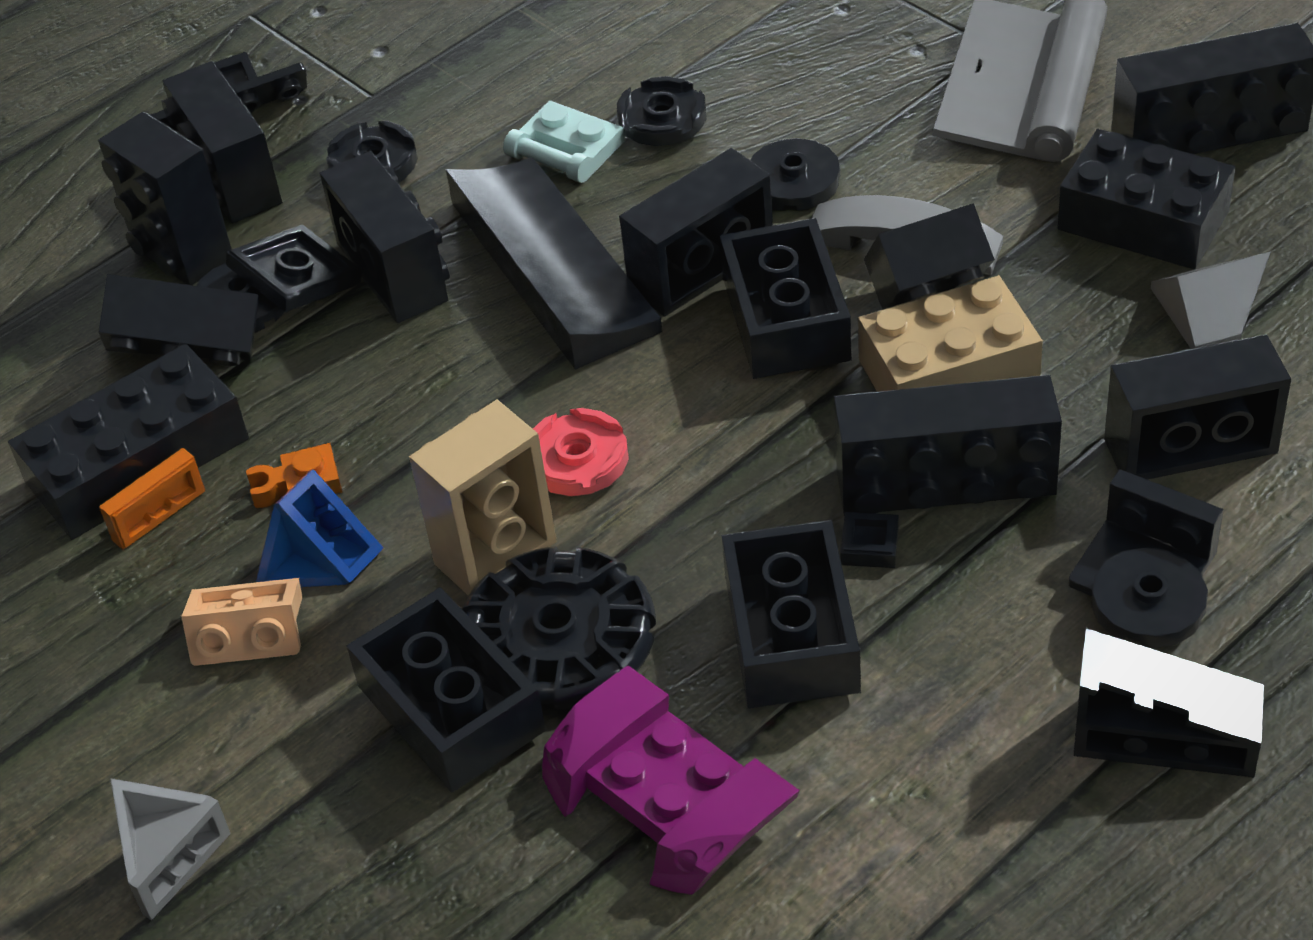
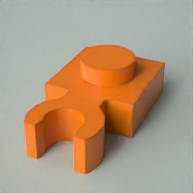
(295, 465)

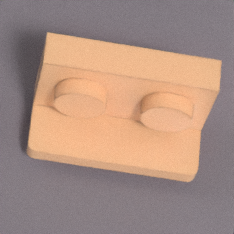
(242, 621)

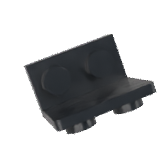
(1150, 517)

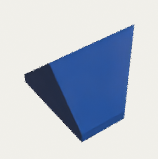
(315, 538)

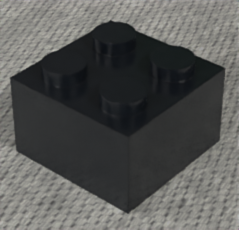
(929, 257)

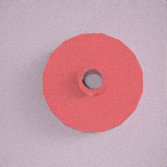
(581, 451)

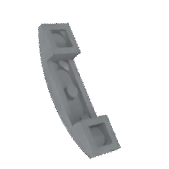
(870, 215)

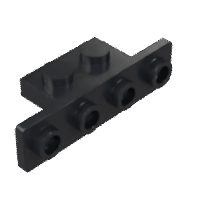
(255, 90)

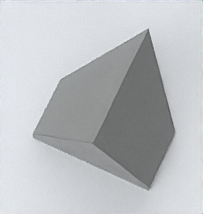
(1212, 301)
(164, 838)

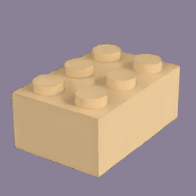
(950, 339)
(483, 494)

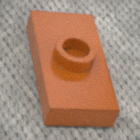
(152, 498)

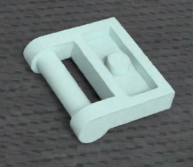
(565, 140)

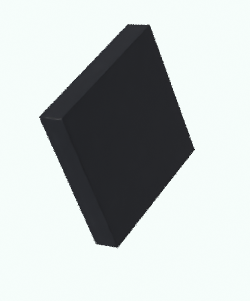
(293, 268)

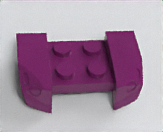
(661, 779)

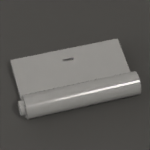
(1029, 78)

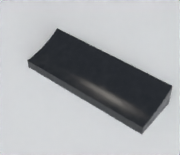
(553, 260)

